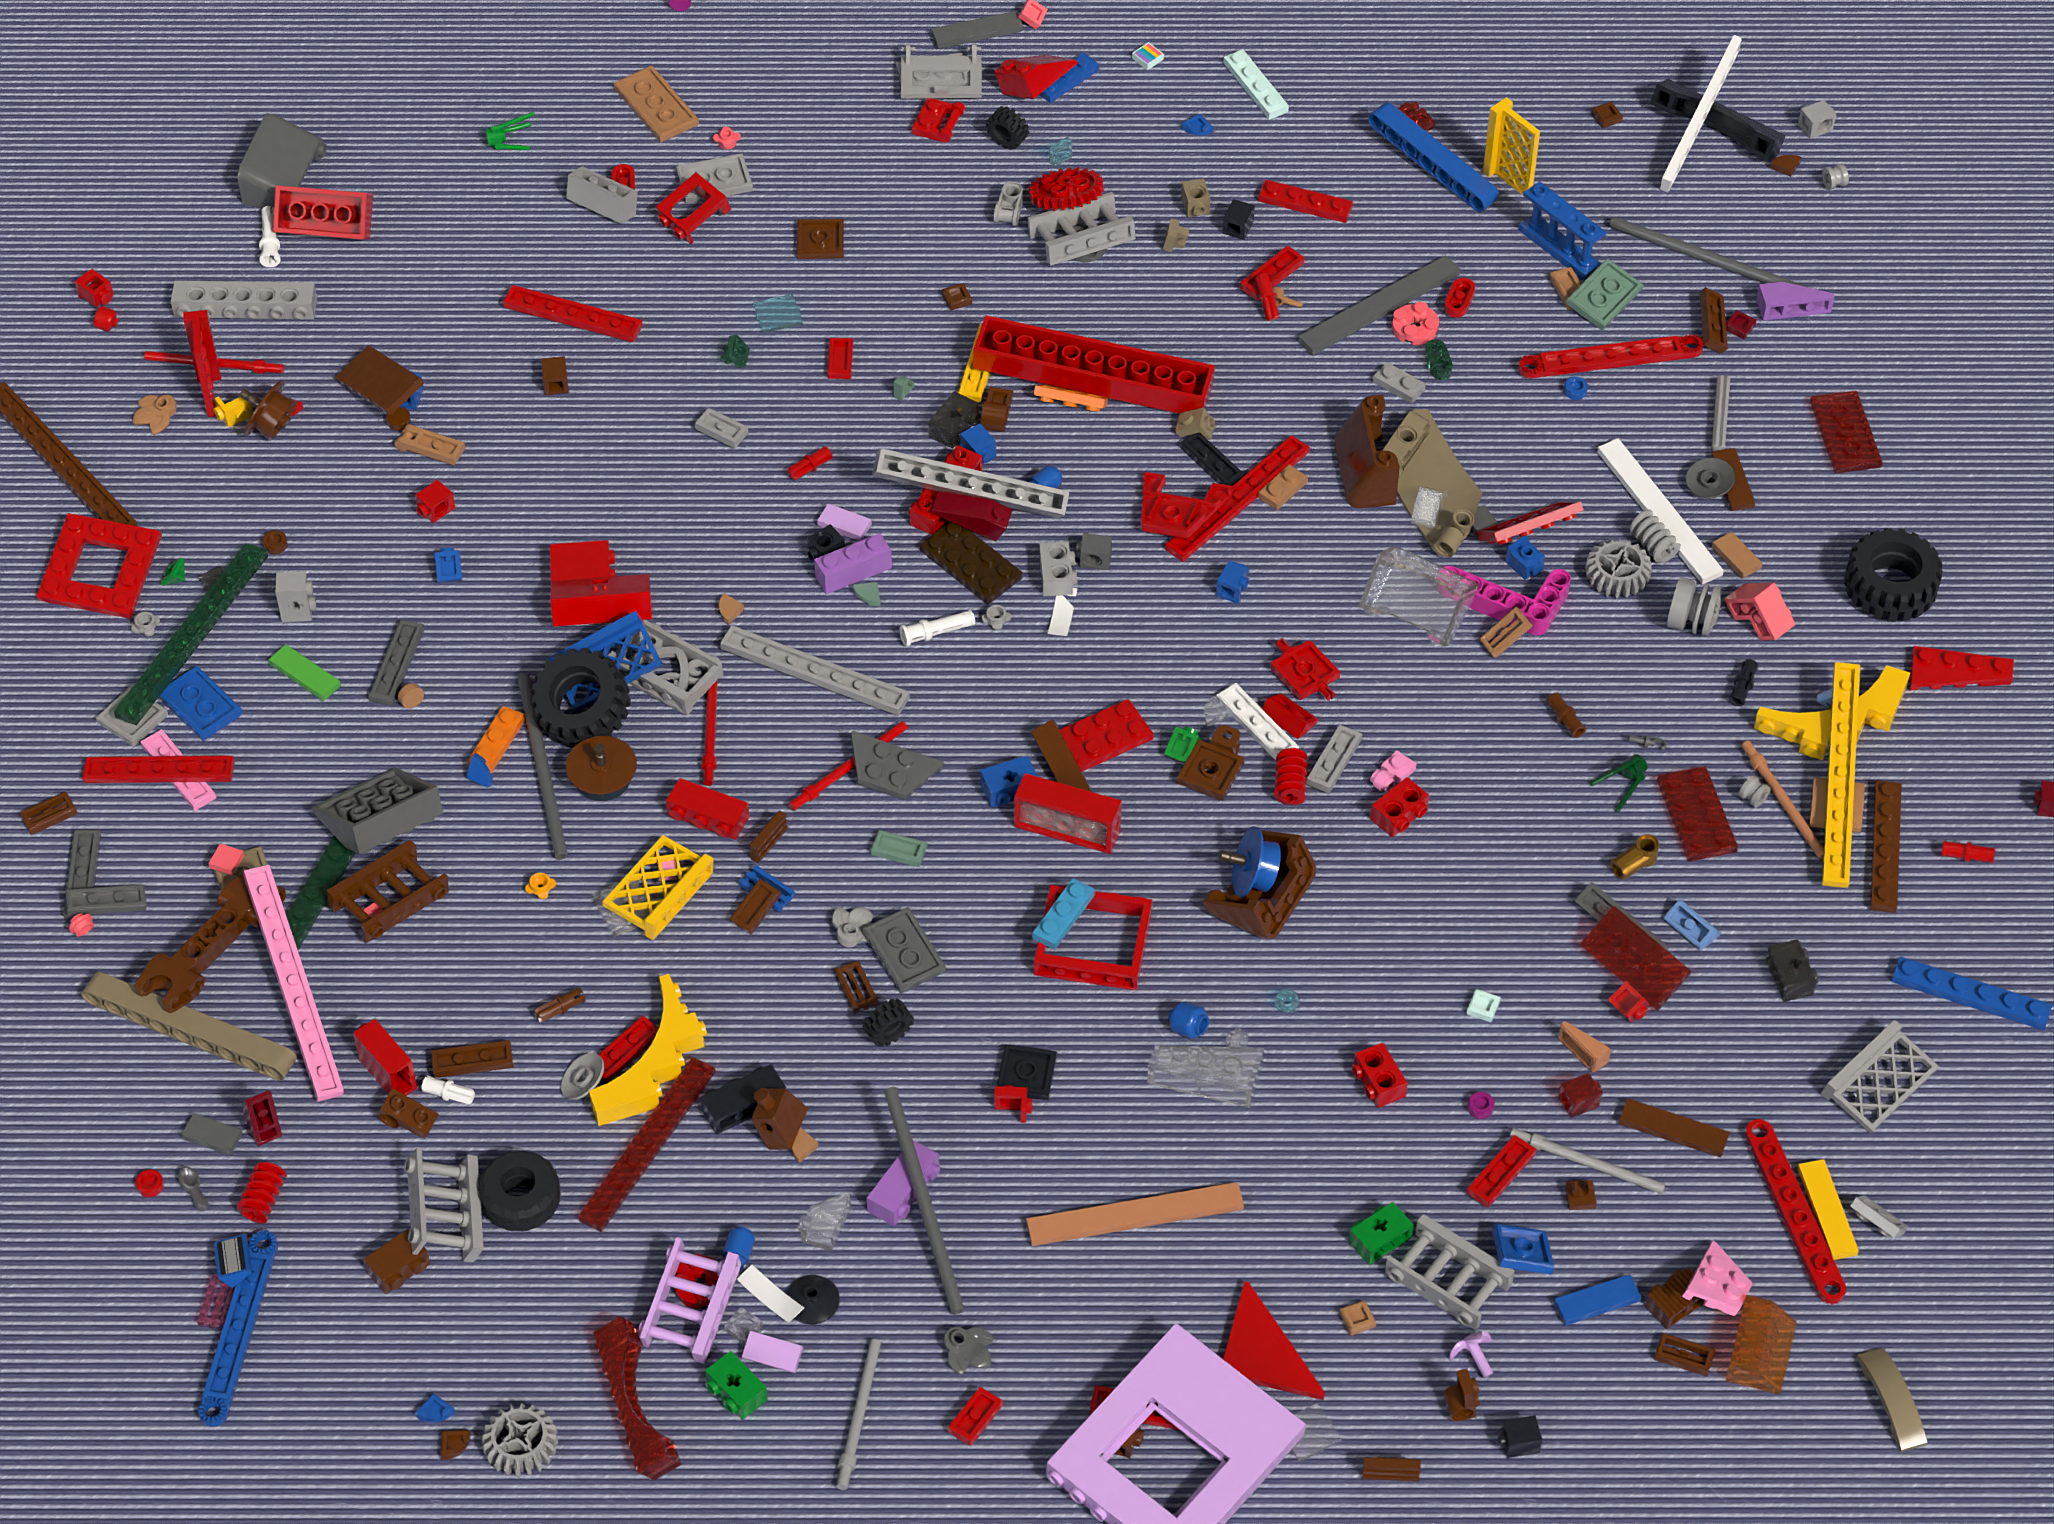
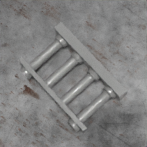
(1085, 241)
(467, 1196)
(1451, 1247)

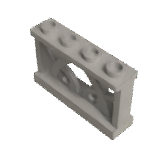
(657, 686)

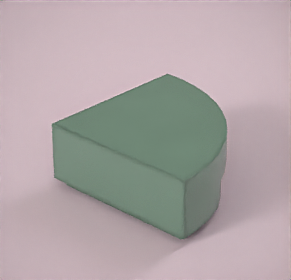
(902, 387)
(868, 592)

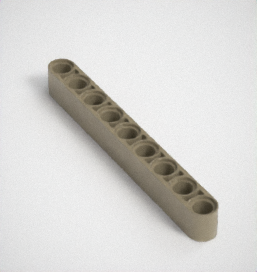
(190, 1027)

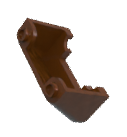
(1366, 474)
(1268, 911)

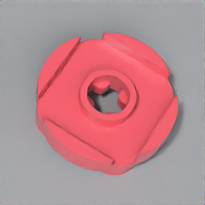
(1416, 313)

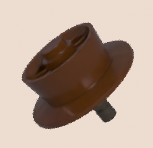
(271, 413)

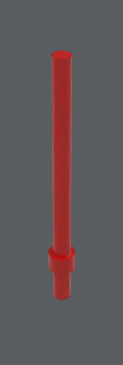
(257, 366)
(709, 760)
(811, 792)

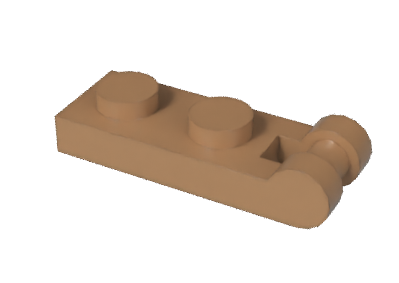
(430, 444)

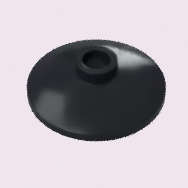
(817, 1308)

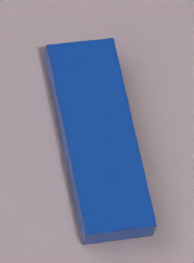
(1597, 1300)

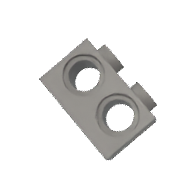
(1056, 568)

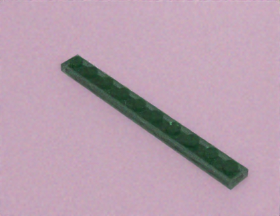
(190, 634)

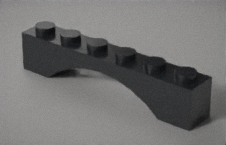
(1747, 132)

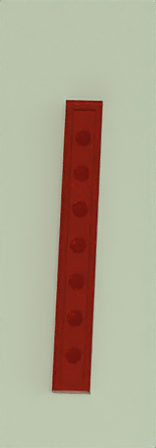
(646, 1144)

